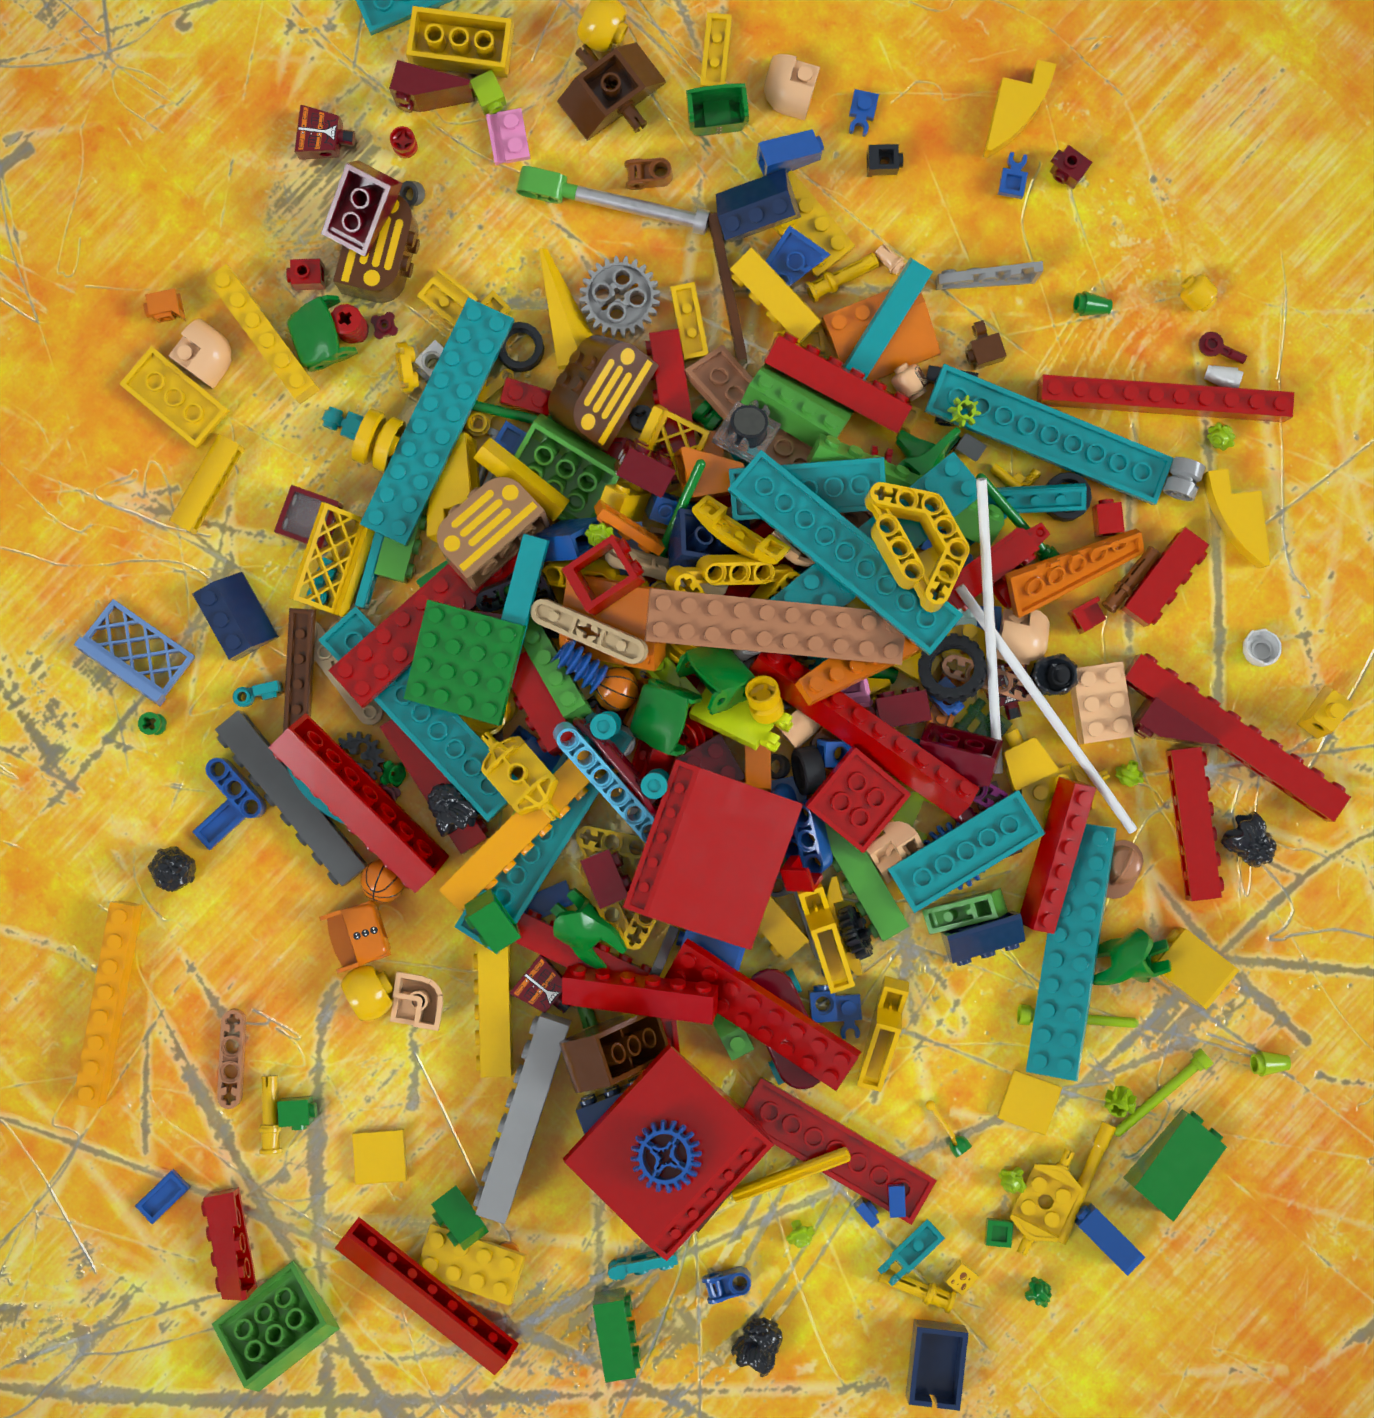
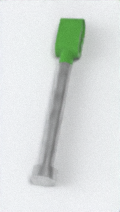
(553, 187)

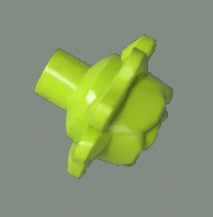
(1221, 436)
(598, 533)
(1129, 774)
(1012, 1180)
(800, 1234)

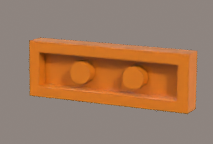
(628, 528)

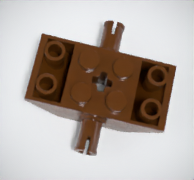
(596, 107)

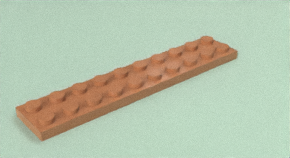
(724, 383)
(771, 626)

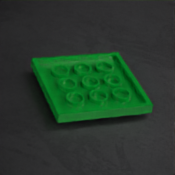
(464, 662)

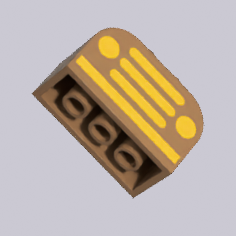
(489, 529)

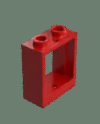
(582, 589)

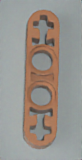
(957, 675)
(227, 1058)

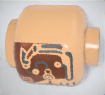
(910, 381)

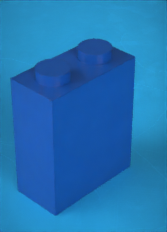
(567, 539)

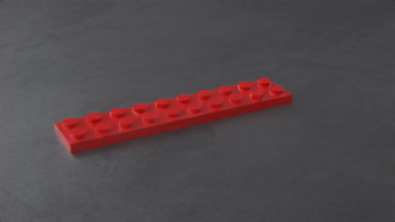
(392, 644)

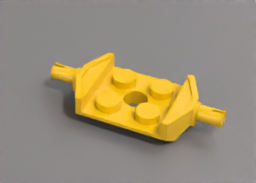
(534, 788)
(1038, 793)
(1039, 1222)

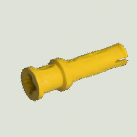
(831, 281)
(270, 1129)
(928, 1293)

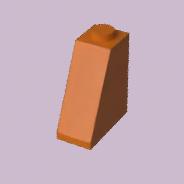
(715, 475)
(758, 767)

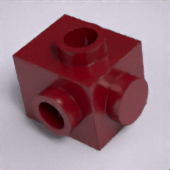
(1069, 166)

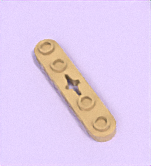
(657, 568)
(611, 640)
(372, 712)

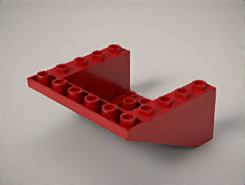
(713, 855)
(679, 1092)

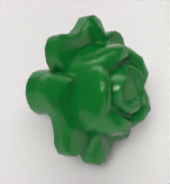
(1039, 1292)

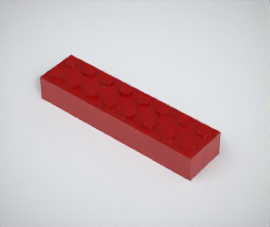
(359, 802)

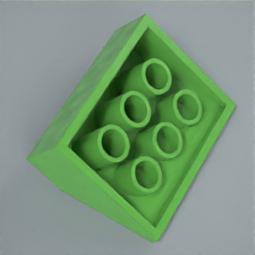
(796, 406)
(567, 465)
(274, 1327)

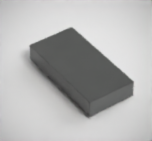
(664, 951)

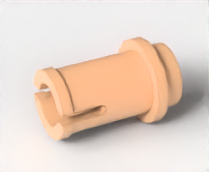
(890, 259)

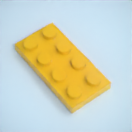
(817, 226)
(174, 397)
(480, 1269)

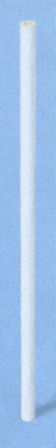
(989, 618)
(1050, 714)

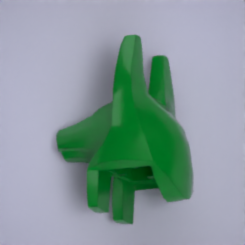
(924, 455)
(584, 929)
(1132, 958)

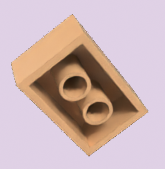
(1101, 703)

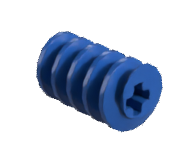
(580, 665)

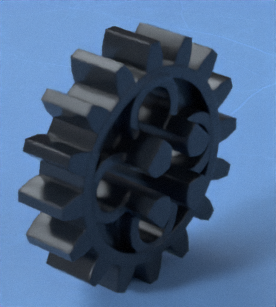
(372, 752)
(855, 932)

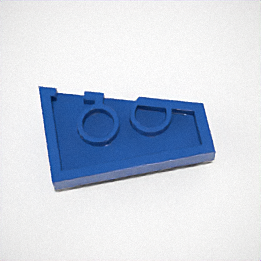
(795, 256)

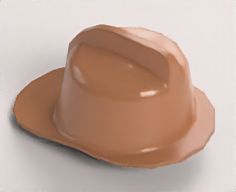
(1125, 868)

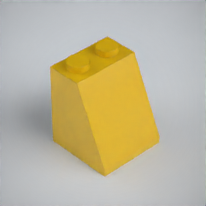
(1195, 968)

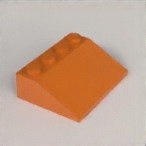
(911, 342)
(625, 614)

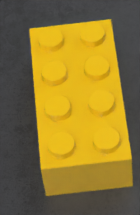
(460, 41)

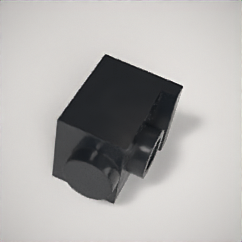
(887, 152)

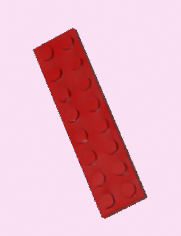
(768, 1017)
(811, 1133)

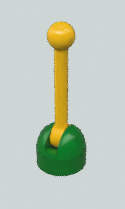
(958, 1144)

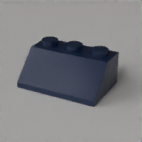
(756, 206)
(692, 541)
(235, 615)
(983, 938)

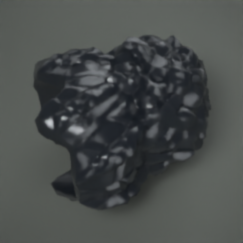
(1054, 674)
(450, 809)
(1250, 840)
(172, 869)
(758, 1345)

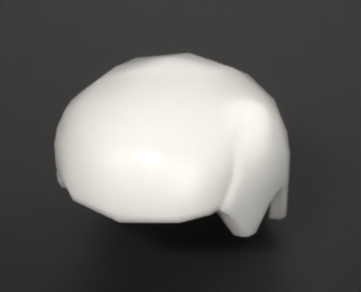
(1261, 647)

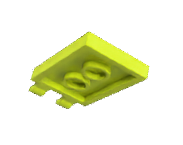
(739, 724)

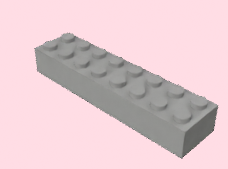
(521, 1122)

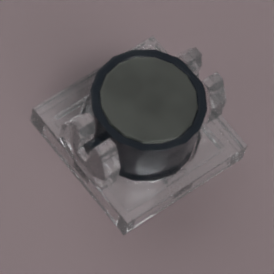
(745, 430)

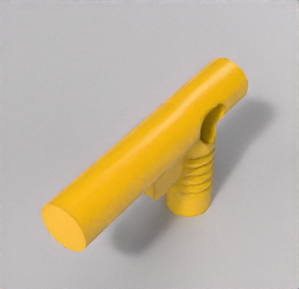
(1018, 479)

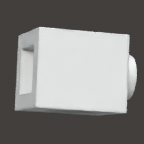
(432, 351)

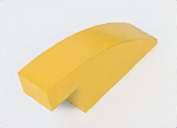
(1016, 106)
(454, 484)
(1239, 517)
(826, 939)
(883, 1033)

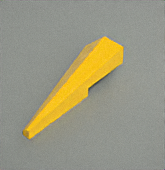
(565, 317)

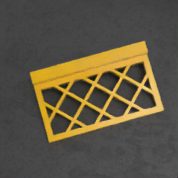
(654, 427)
(349, 566)

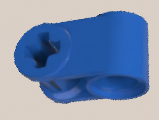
(724, 1284)

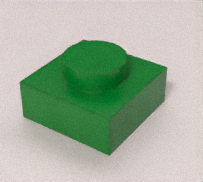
(998, 1232)

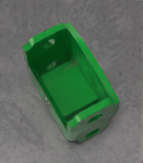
(717, 109)
(316, 334)
(721, 674)
(662, 715)

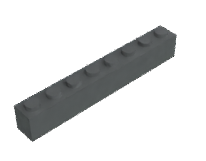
(313, 826)

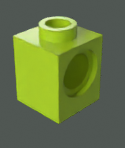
(488, 93)

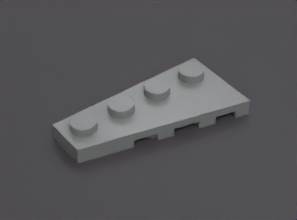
(987, 277)

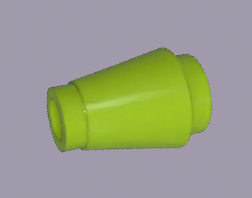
(1269, 1063)

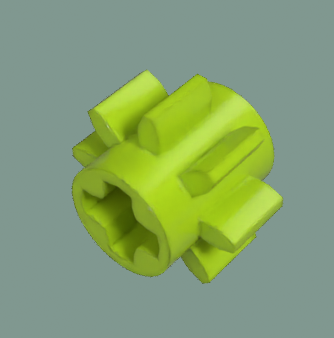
(962, 419)
(1120, 1101)

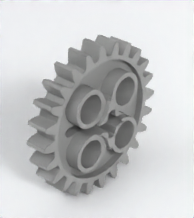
(633, 315)

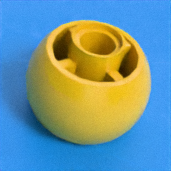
(603, 25)
(368, 992)

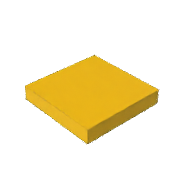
(1029, 1102)
(379, 1156)

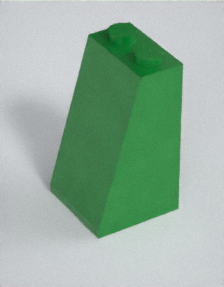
(1176, 1163)

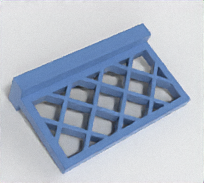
(121, 669)

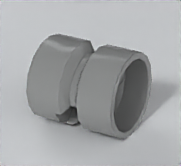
(1183, 480)

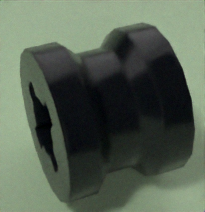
(638, 422)

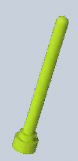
(1026, 1014)
(1198, 1062)

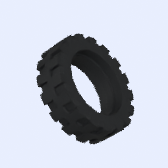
(958, 693)

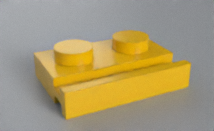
(445, 296)

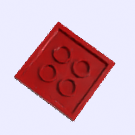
(858, 799)

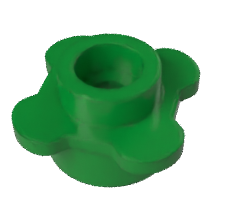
(398, 775)

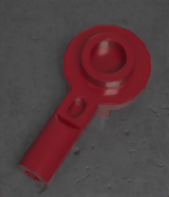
(1212, 344)

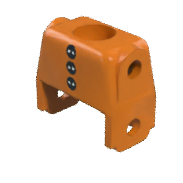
(357, 935)

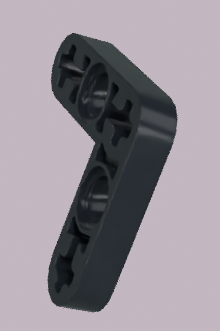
(491, 591)

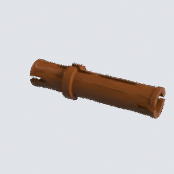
(1125, 587)

